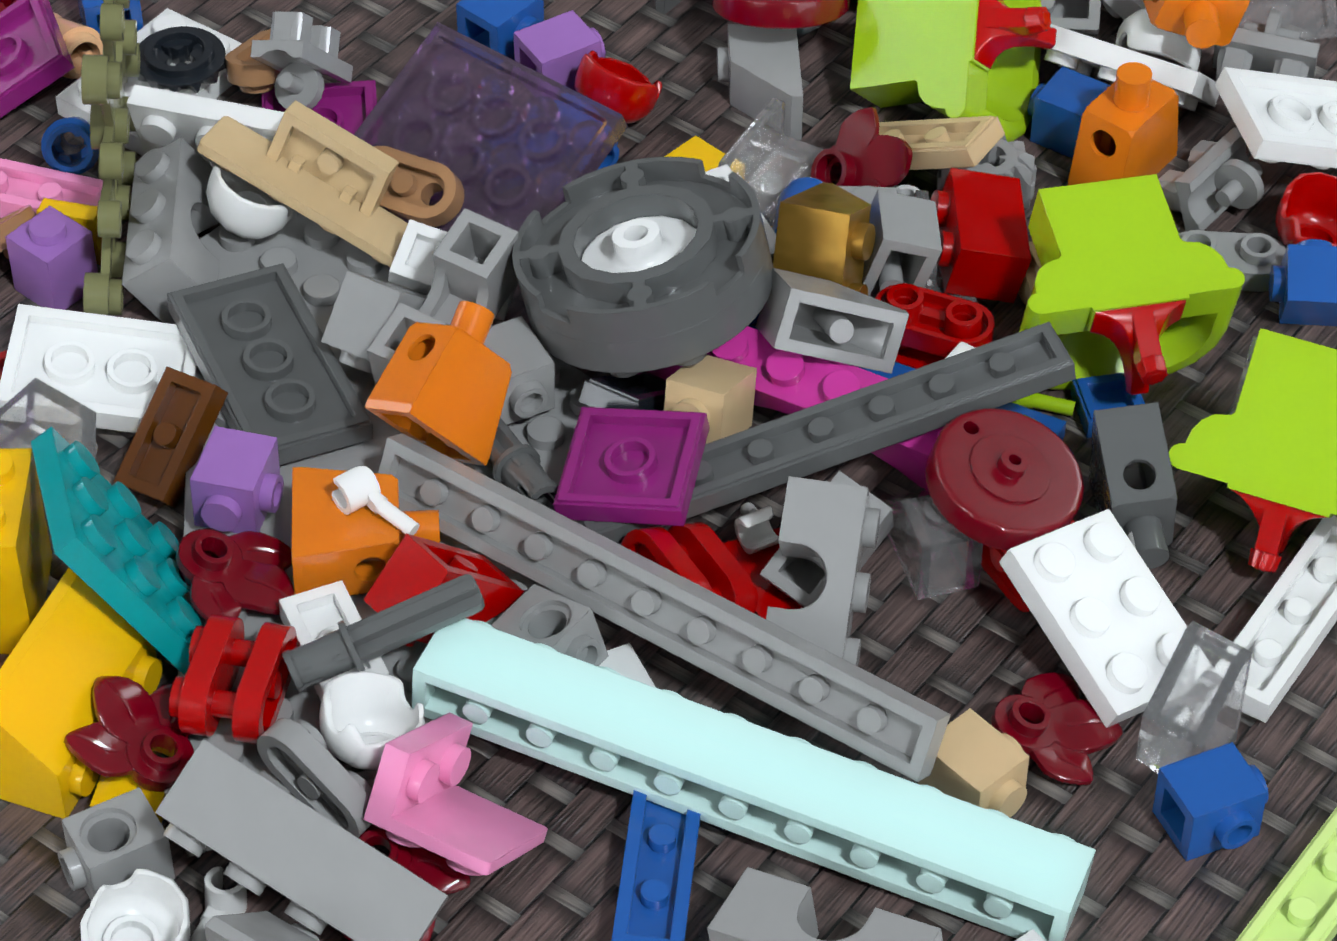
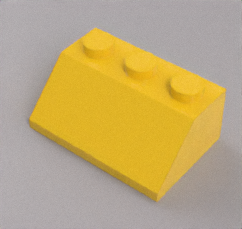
(50, 689)

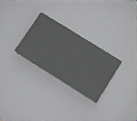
(268, 354)

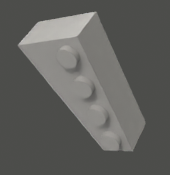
(295, 851)

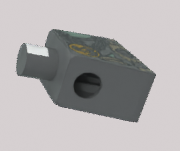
(1140, 496)

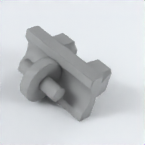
(1268, 50)
(302, 56)
(1215, 180)

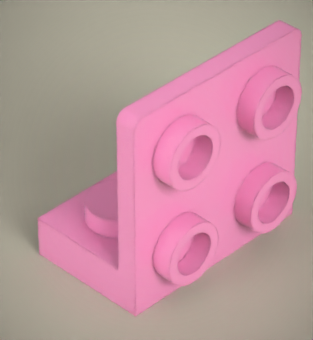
(424, 808)

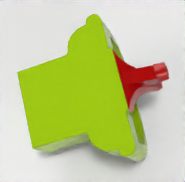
(952, 56)
(1125, 282)
(1277, 443)

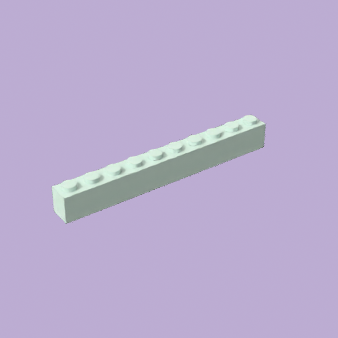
(754, 781)

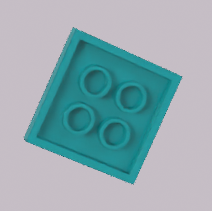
(114, 547)

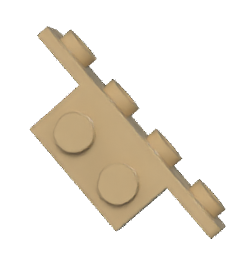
(317, 173)

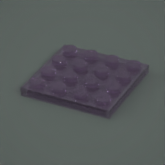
(493, 125)

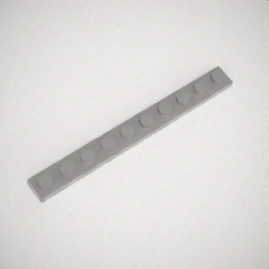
(670, 610)

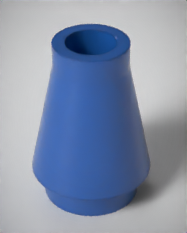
(63, 155)

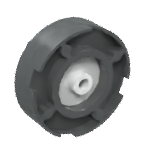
(644, 266)

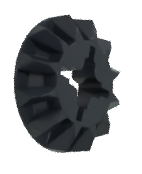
(177, 46)

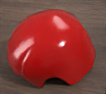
(617, 86)
(1308, 209)

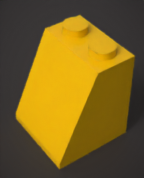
(23, 546)

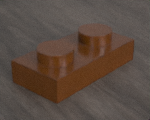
(171, 436)

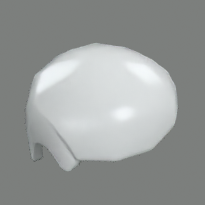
(1143, 37)
(244, 207)
(363, 714)
(138, 910)

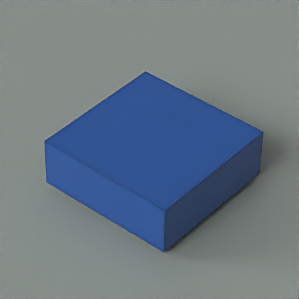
(1099, 394)

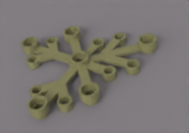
(110, 125)

